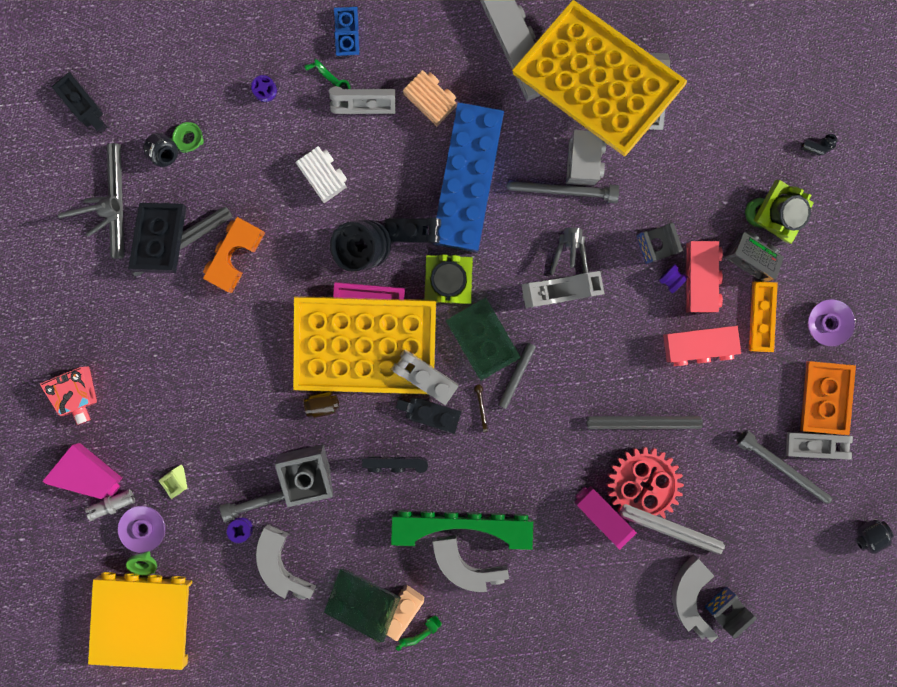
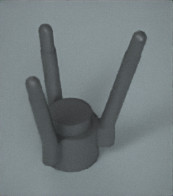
(106, 207)
(572, 239)

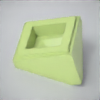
(174, 482)

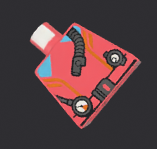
(72, 393)

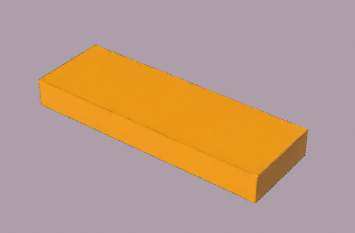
(763, 316)

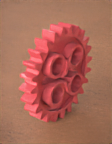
(625, 474)

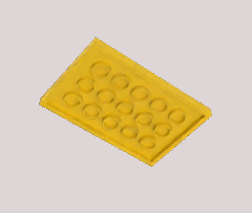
(599, 77)
(358, 340)

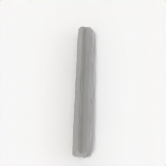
(672, 529)

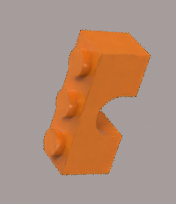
(220, 270)

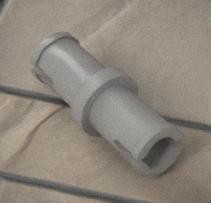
(110, 505)

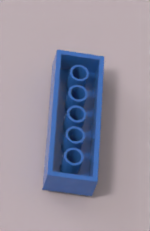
(468, 176)

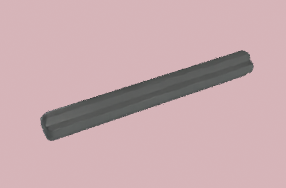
(115, 188)
(202, 228)
(644, 422)

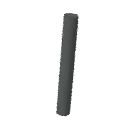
(515, 379)

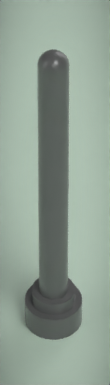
(608, 193)
(748, 441)
(230, 511)

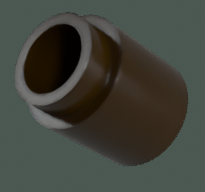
(321, 404)

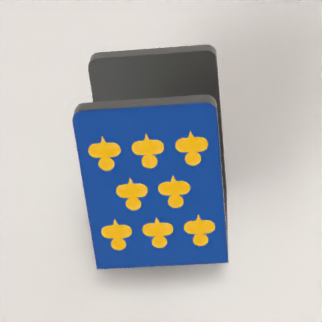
(669, 239)
(737, 620)

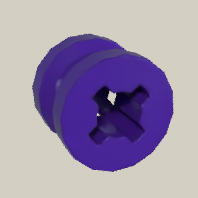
(261, 84)
(673, 278)
(242, 525)

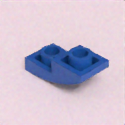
(346, 31)

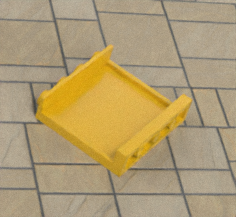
(139, 621)

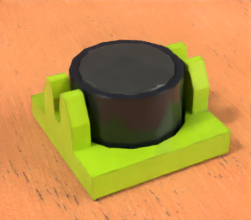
(784, 213)
(448, 278)

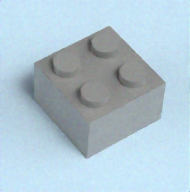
(584, 158)

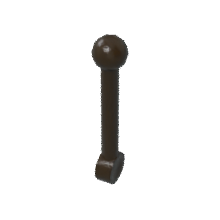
(478, 389)

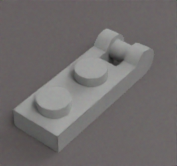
(362, 101)
(425, 377)
(818, 445)

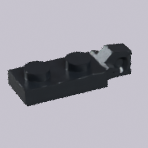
(79, 102)
(430, 414)

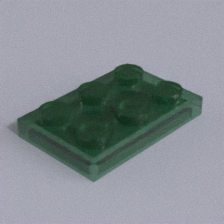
(483, 339)
(362, 605)

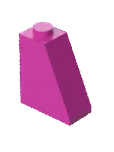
(83, 473)
(604, 517)

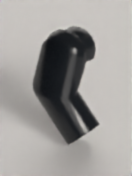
(821, 147)

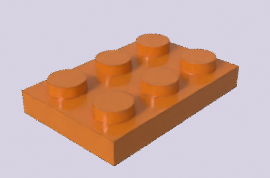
(828, 398)

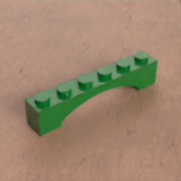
(411, 527)

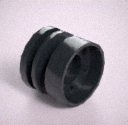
(349, 246)

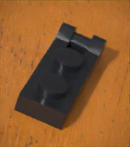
(413, 230)
(397, 464)

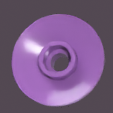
(842, 322)
(130, 531)

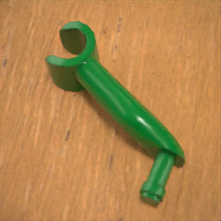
(327, 74)
(432, 623)

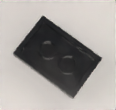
(157, 237)

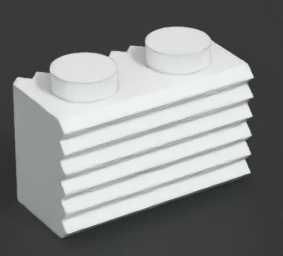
(321, 174)

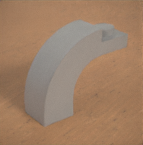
(562, 289)
(272, 569)
(461, 573)
(685, 589)

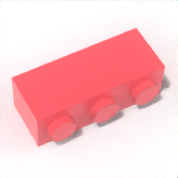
(703, 277)
(702, 345)

